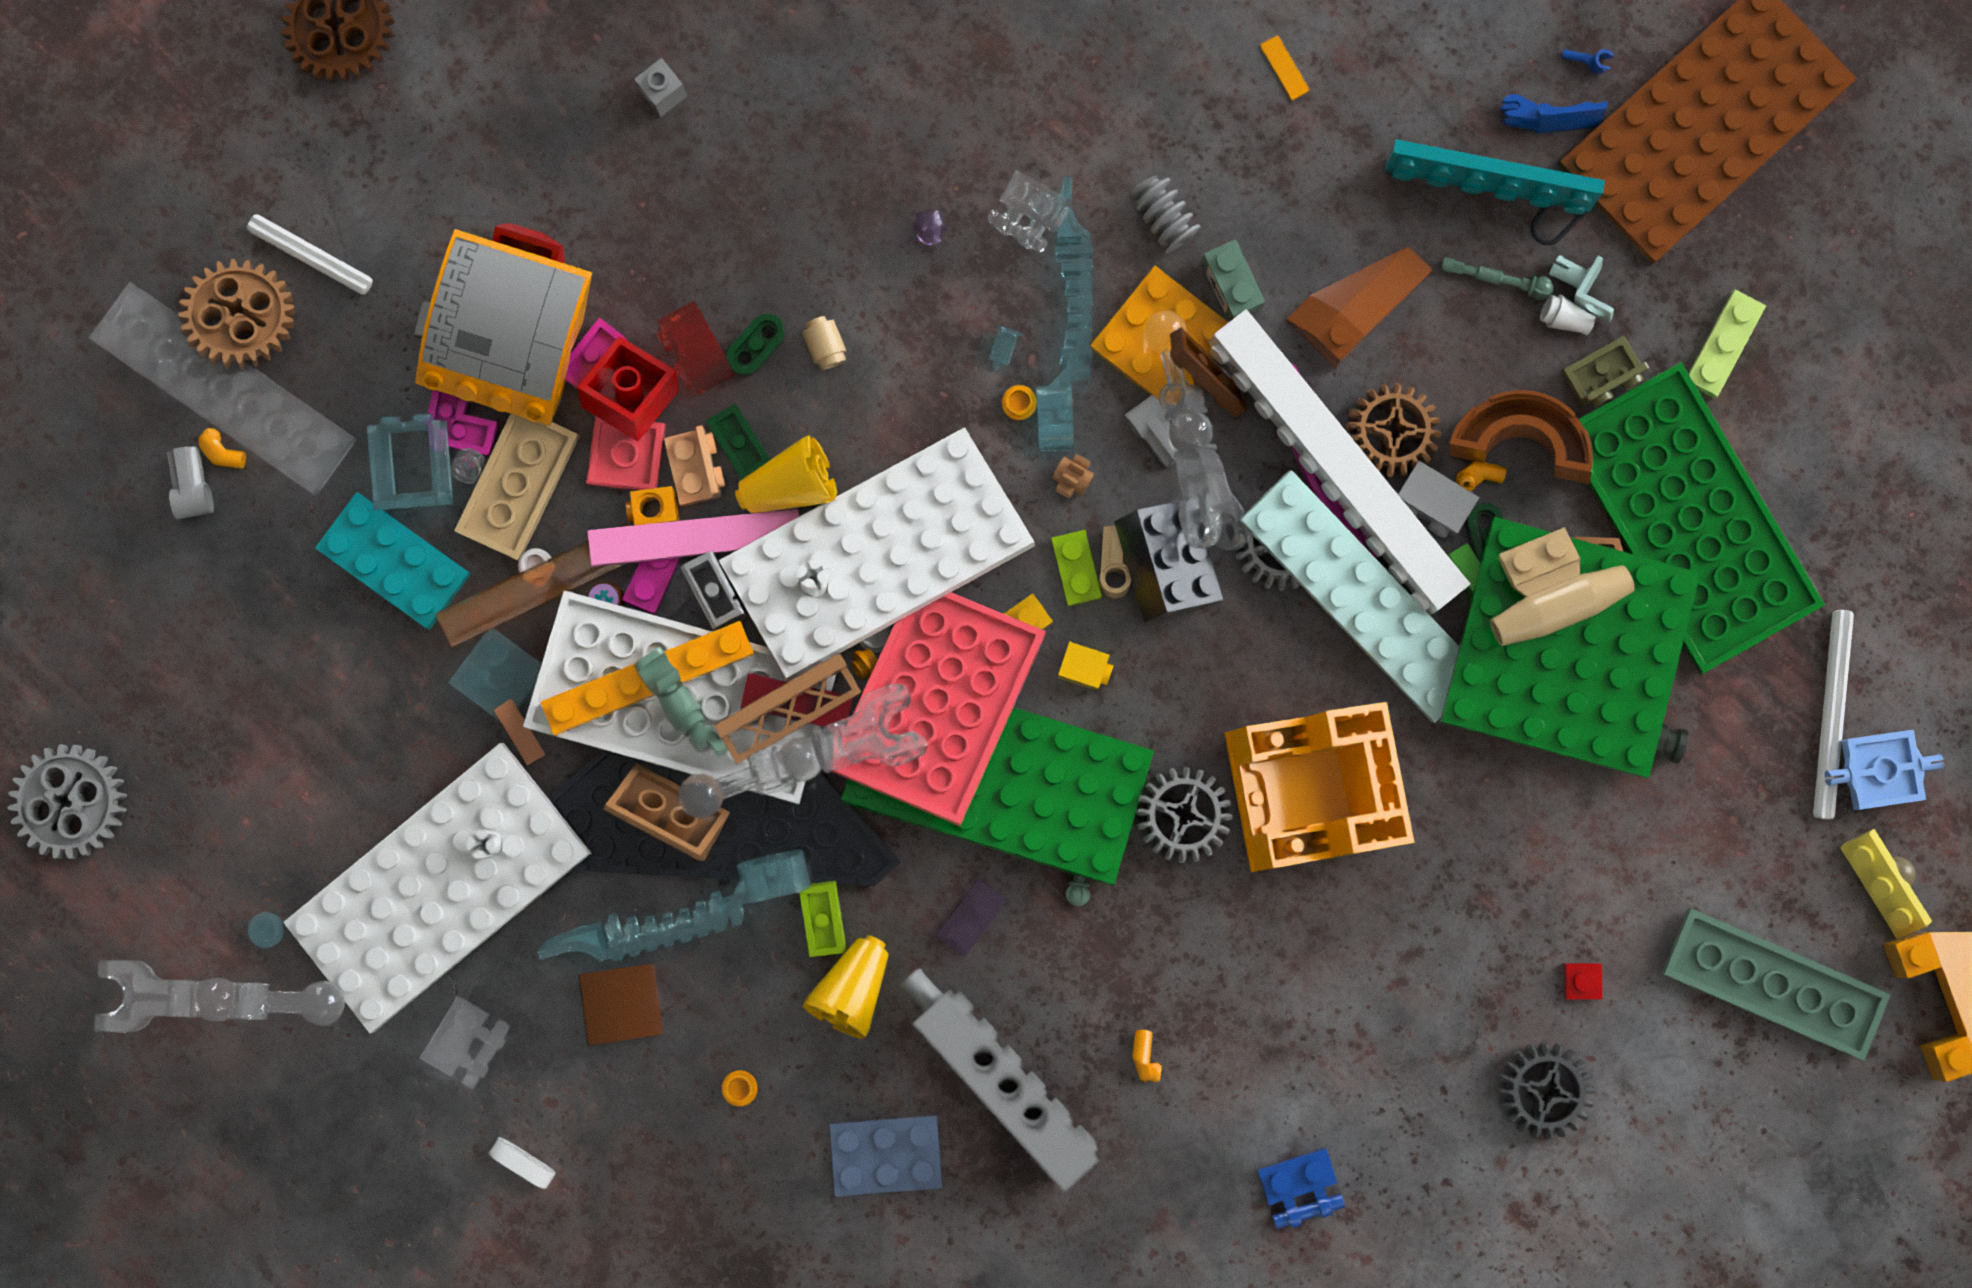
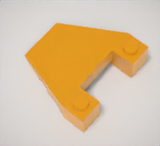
(1951, 960)

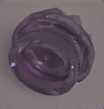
(929, 227)

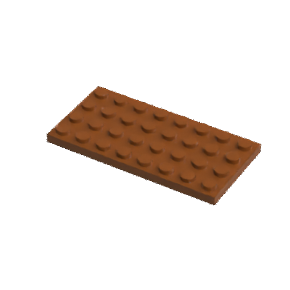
(1708, 122)

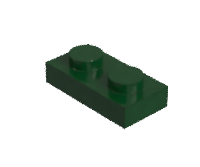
(738, 440)

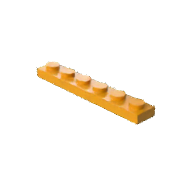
(626, 687)

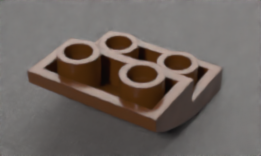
(620, 1004)

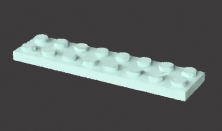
(1355, 591)

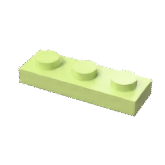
(1725, 343)

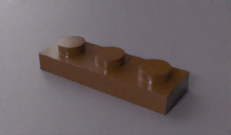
(1206, 372)

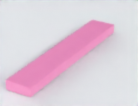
(682, 538)

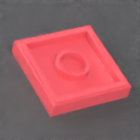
(621, 461)

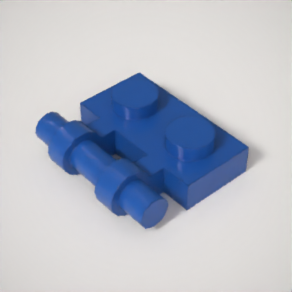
(1297, 1177)

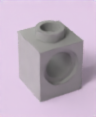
(661, 87)

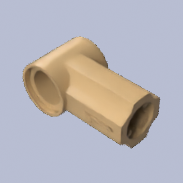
(1113, 562)

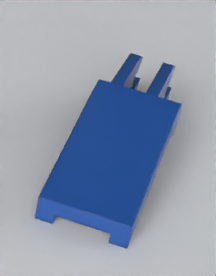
(1546, 118)

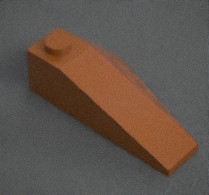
(1353, 307)

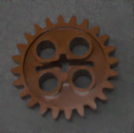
(307, 32)

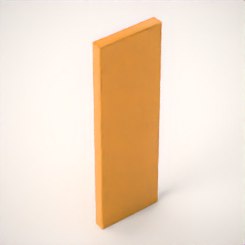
(1284, 67)

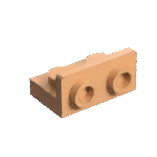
(693, 466)

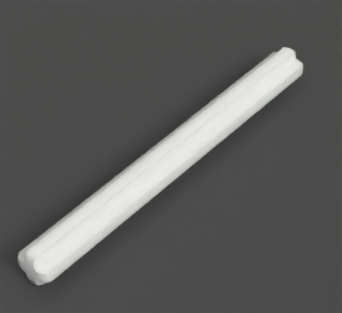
(1833, 712)

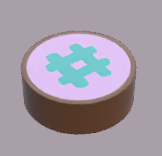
(607, 592)

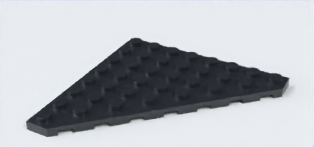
(829, 832)

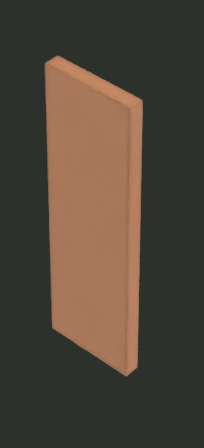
(520, 736)

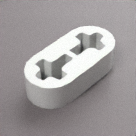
(522, 1163)

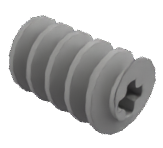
(1164, 213)

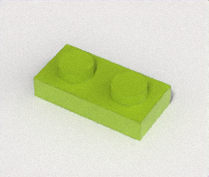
(1076, 568)
(823, 919)

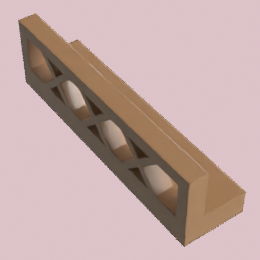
(781, 696)

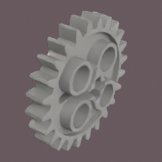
(39, 788)

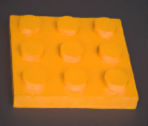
(1123, 337)

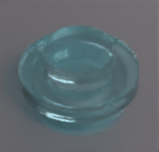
(266, 929)

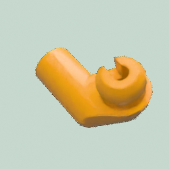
(212, 448)
(1477, 472)
(1141, 1057)

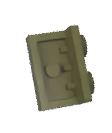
(1603, 372)

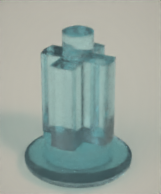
(1003, 346)

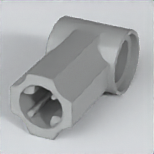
(1149, 423)
(190, 492)

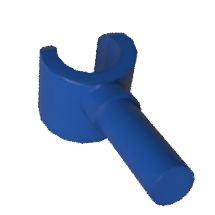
(1591, 60)

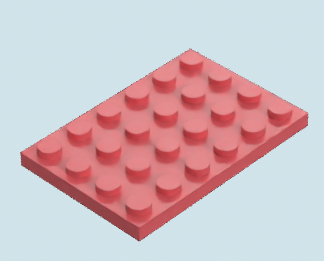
(963, 683)

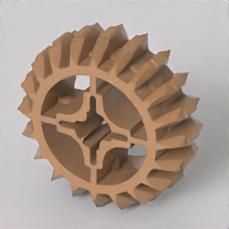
(1377, 429)

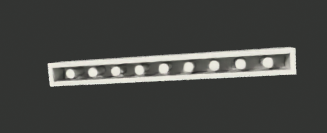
(1337, 462)

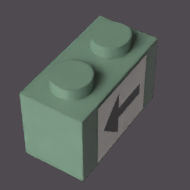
(1232, 280)

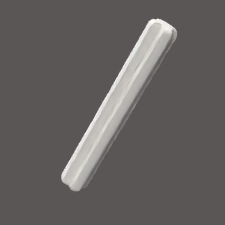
(309, 254)

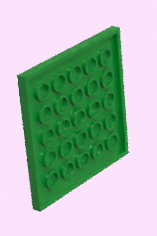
(1587, 688)

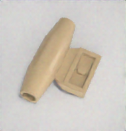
(1553, 589)

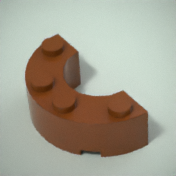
(1530, 416)

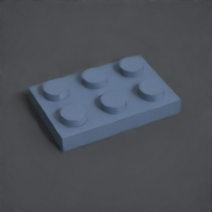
(886, 1155)

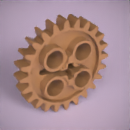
(222, 339)

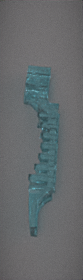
(1055, 400)
(759, 880)

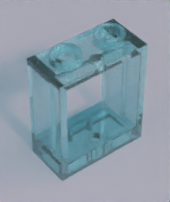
(382, 463)

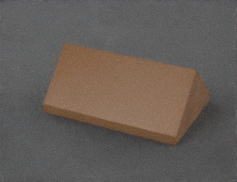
(654, 807)

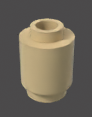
(824, 343)

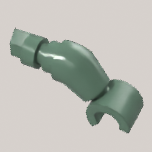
(677, 701)

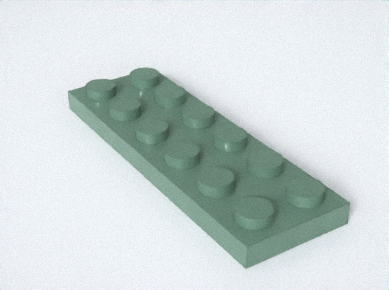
(1776, 984)

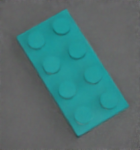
(393, 561)

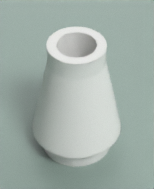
(1565, 315)

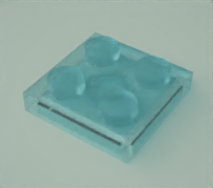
(496, 673)

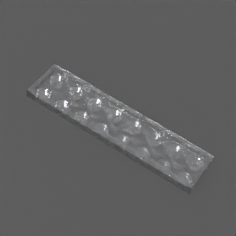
(234, 400)

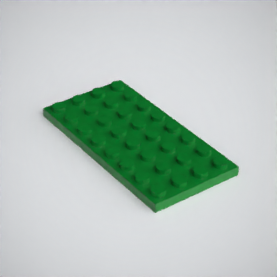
(1690, 503)
(1044, 797)

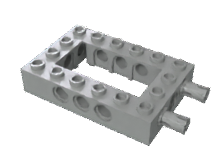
(957, 1036)

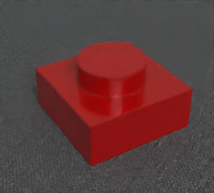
(1582, 980)

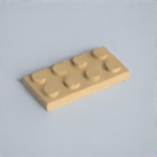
(516, 485)

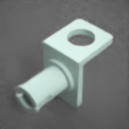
(1582, 280)

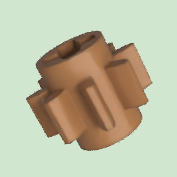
(1073, 476)

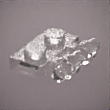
(1035, 201)
(455, 1036)

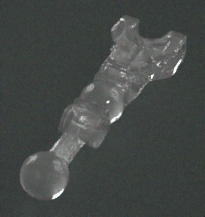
(1190, 432)
(802, 758)
(212, 999)

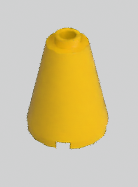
(789, 480)
(851, 988)

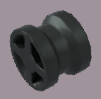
(1672, 743)

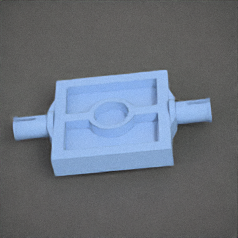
(1883, 769)

